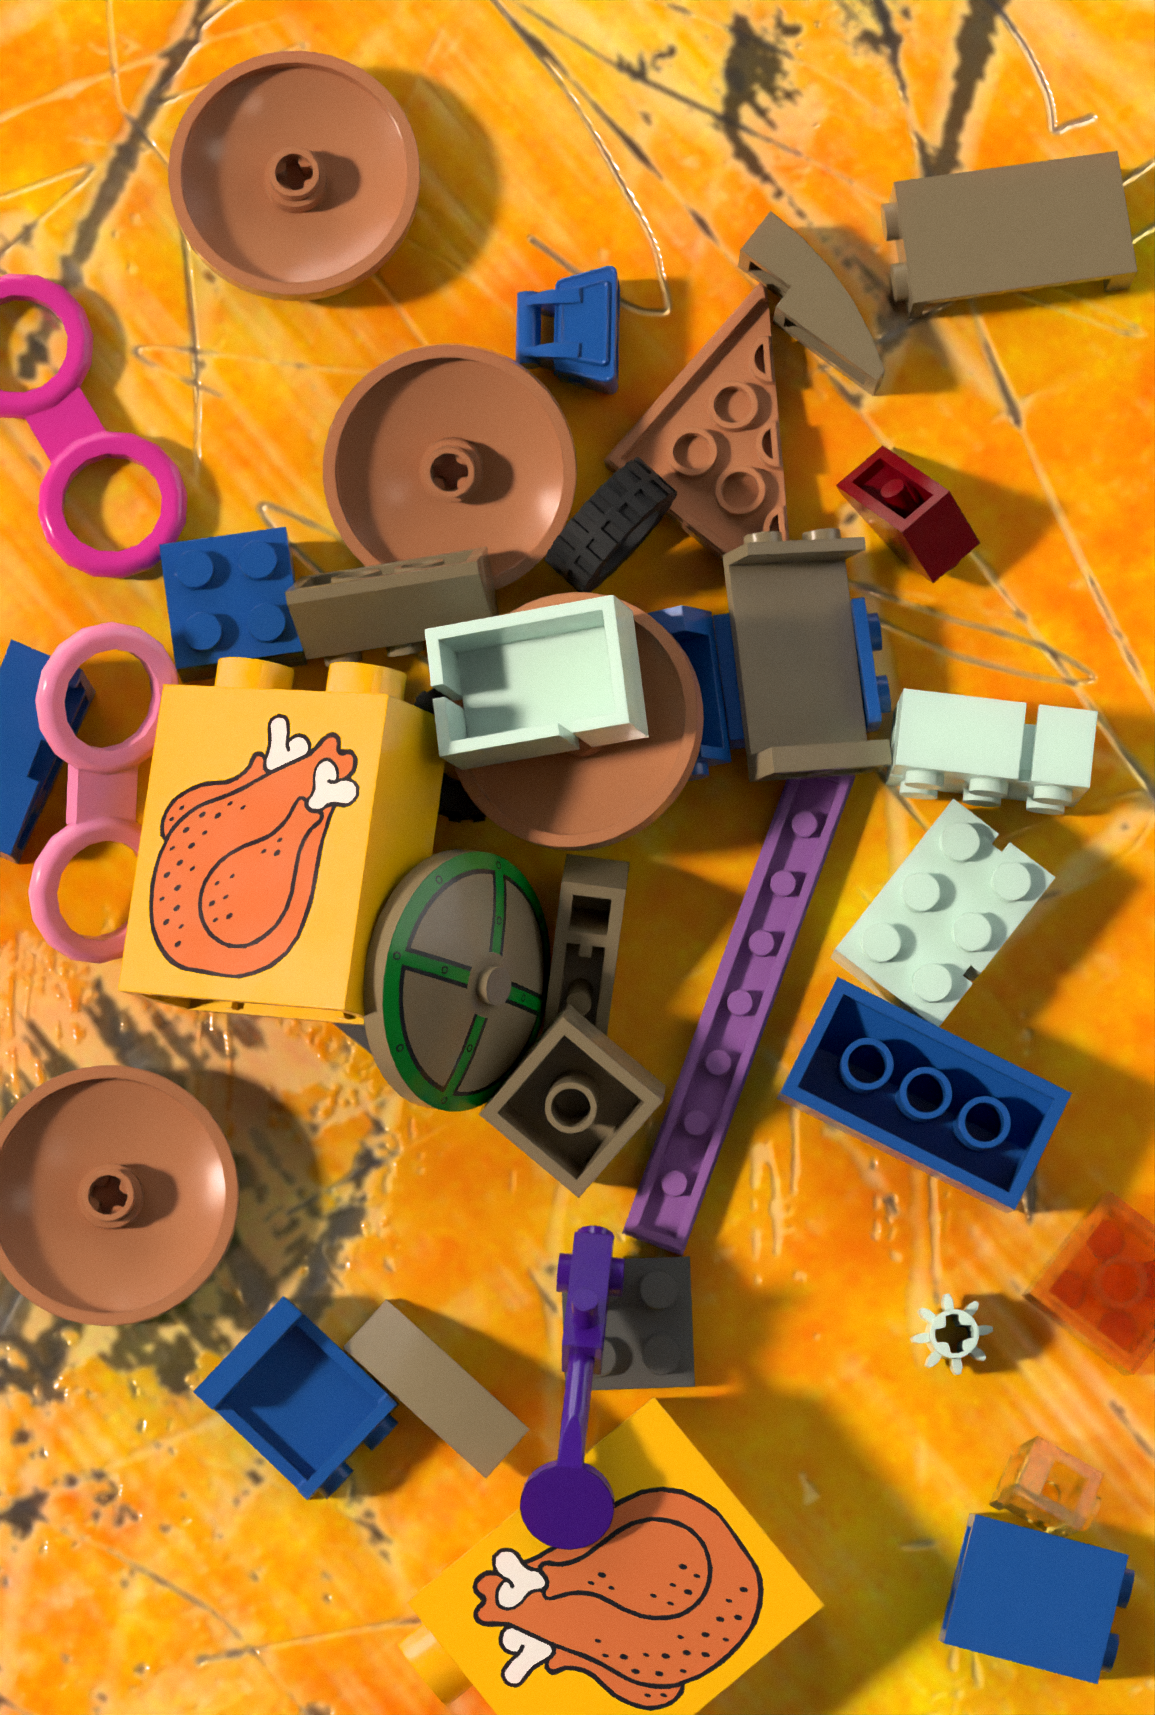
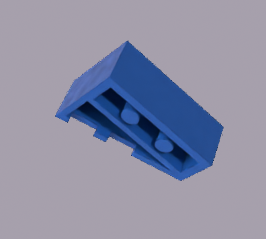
(26, 758)

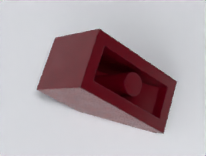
(910, 513)

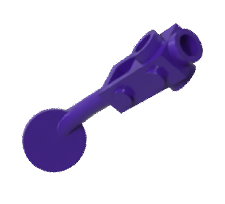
(567, 1499)

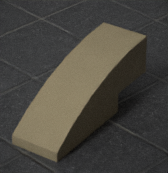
(812, 302)
(436, 1388)

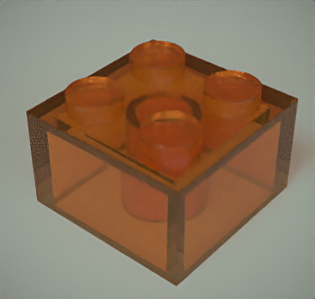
(1103, 1284)

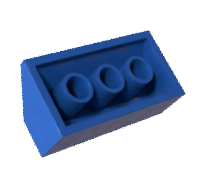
(924, 1096)

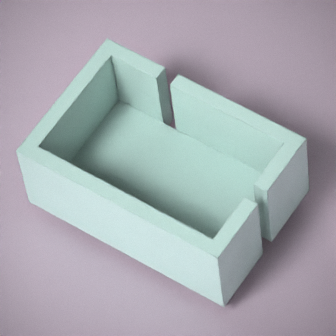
(536, 682)
(989, 751)
(942, 916)

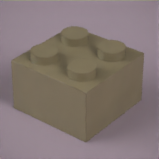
(573, 1100)

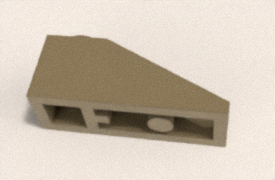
(587, 938)

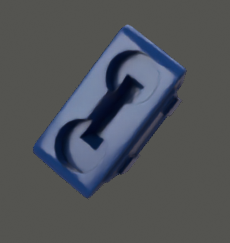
(584, 329)

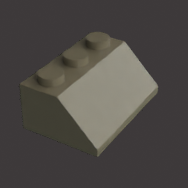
(389, 604)

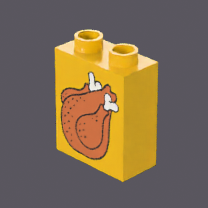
(277, 838)
(631, 1625)

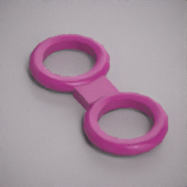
(76, 438)

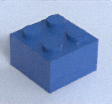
(230, 601)

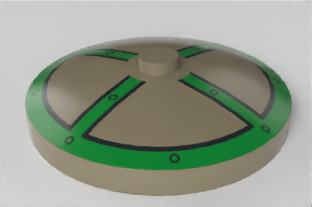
(456, 979)

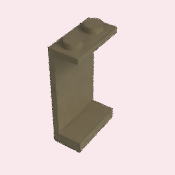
(1009, 230)
(798, 657)

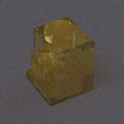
(1067, 1478)

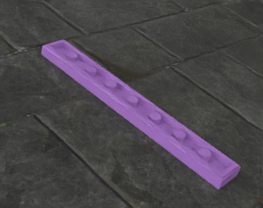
(736, 1011)

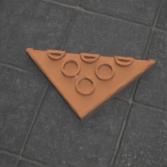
(719, 435)

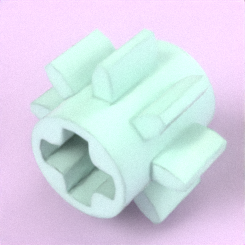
(961, 1318)

